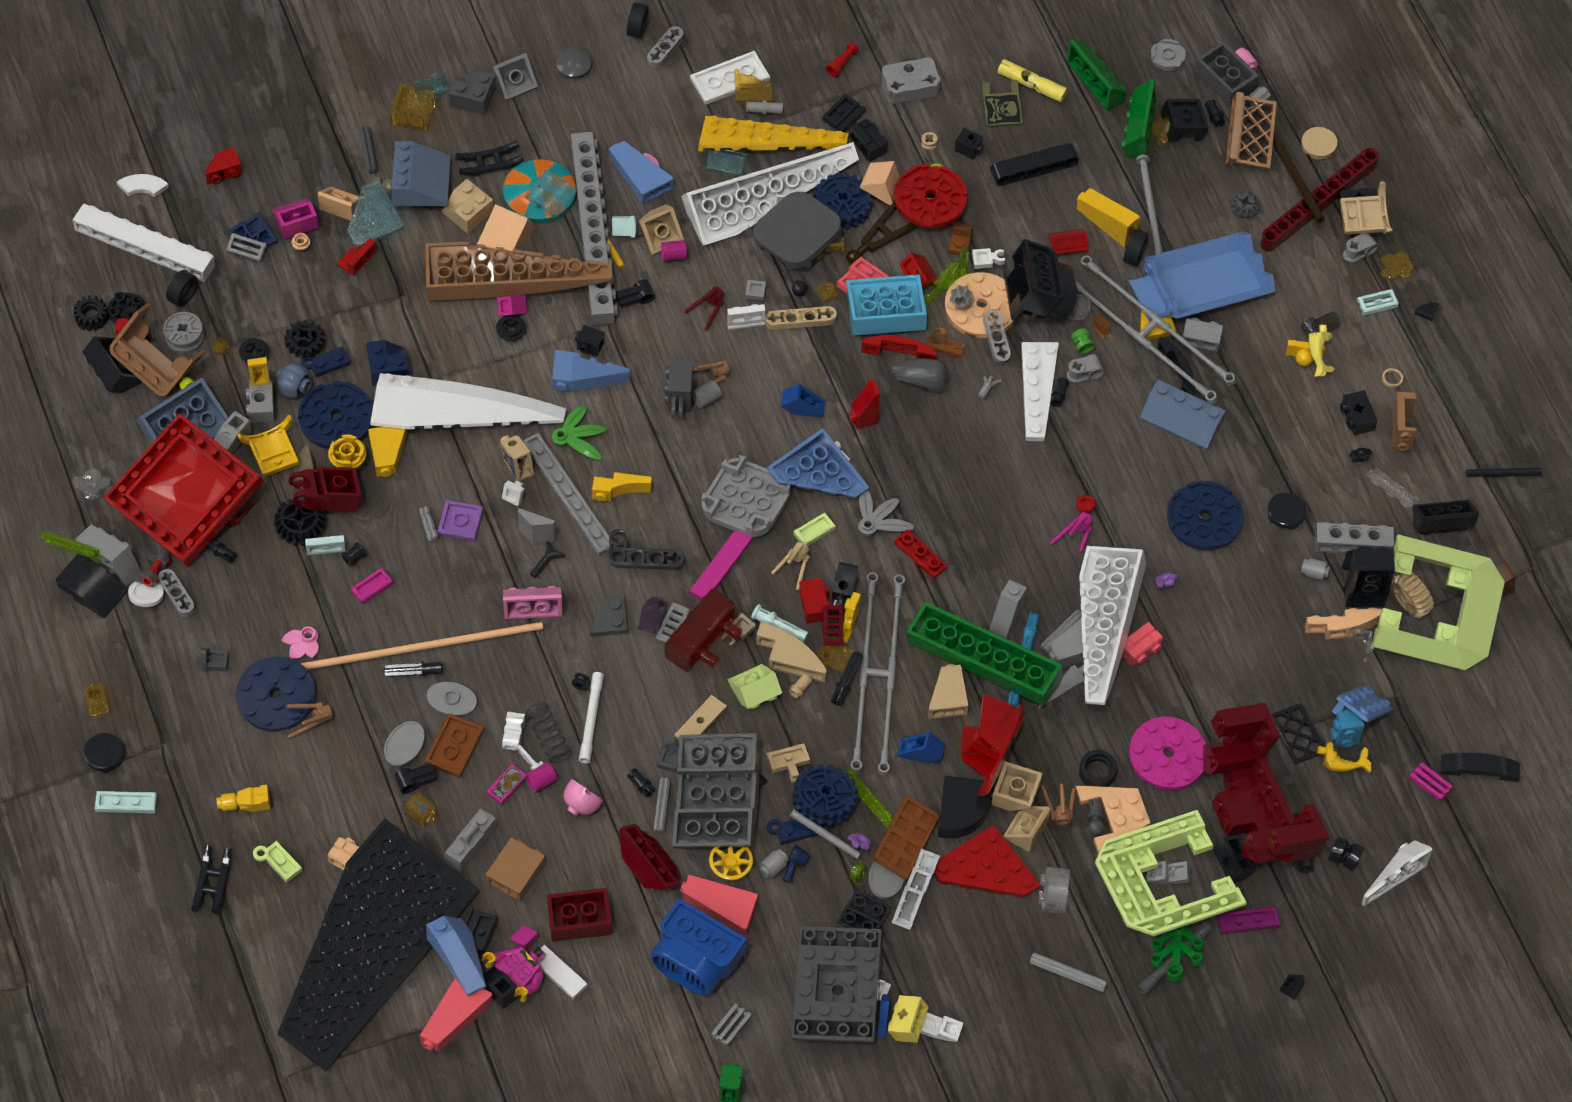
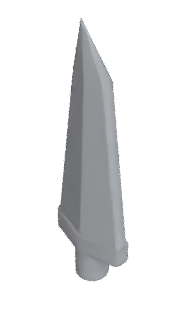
(1069, 680)

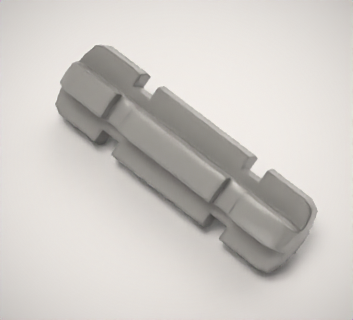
(428, 523)

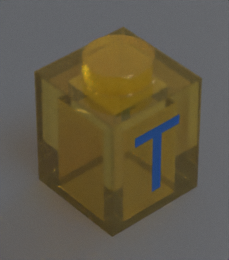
(420, 810)

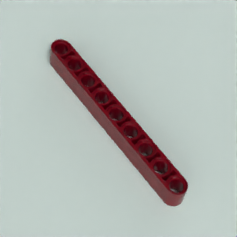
(1328, 193)

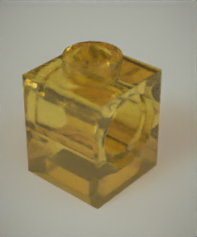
(99, 705)

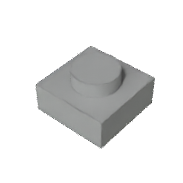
(755, 290)

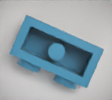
(1347, 729)

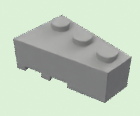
(112, 554)

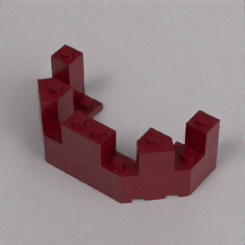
(1252, 794)

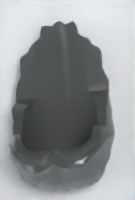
(922, 373)

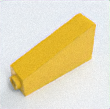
(1108, 215)

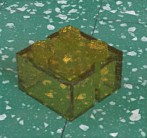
(409, 111)

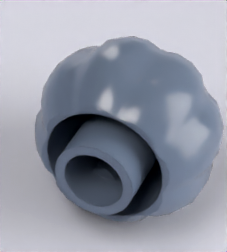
(293, 380)

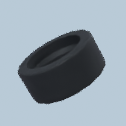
(637, 20)
(1135, 247)
(182, 288)
(1102, 756)

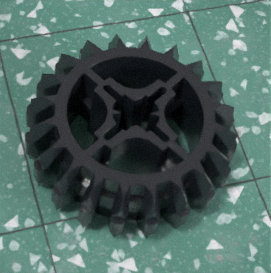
(288, 522)

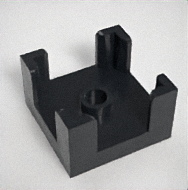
(1185, 116)

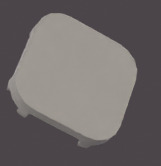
(745, 498)

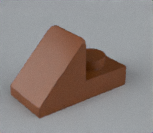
(960, 238)

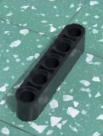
(1034, 164)

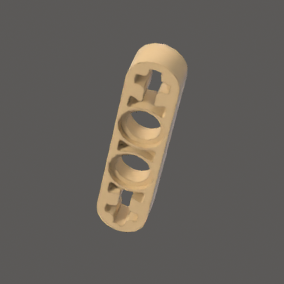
(800, 315)

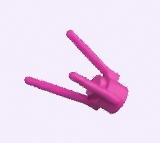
(1081, 524)

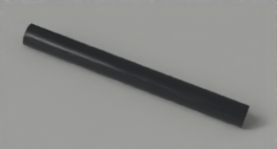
(1503, 472)

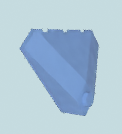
(819, 466)

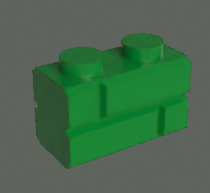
(730, 1083)

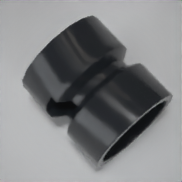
(1339, 850)

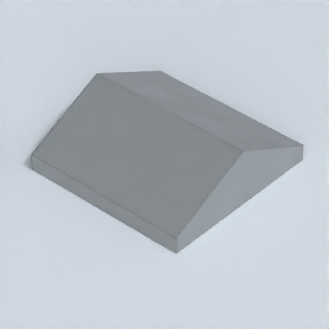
(536, 527)

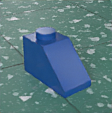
(802, 402)
(921, 748)

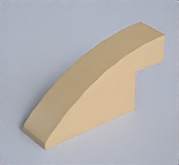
(789, 653)

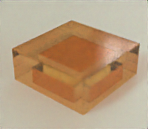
(1101, 325)

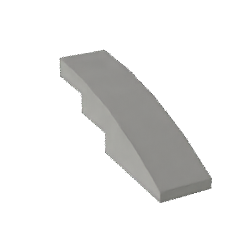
(916, 889)

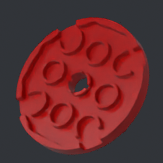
(930, 212)

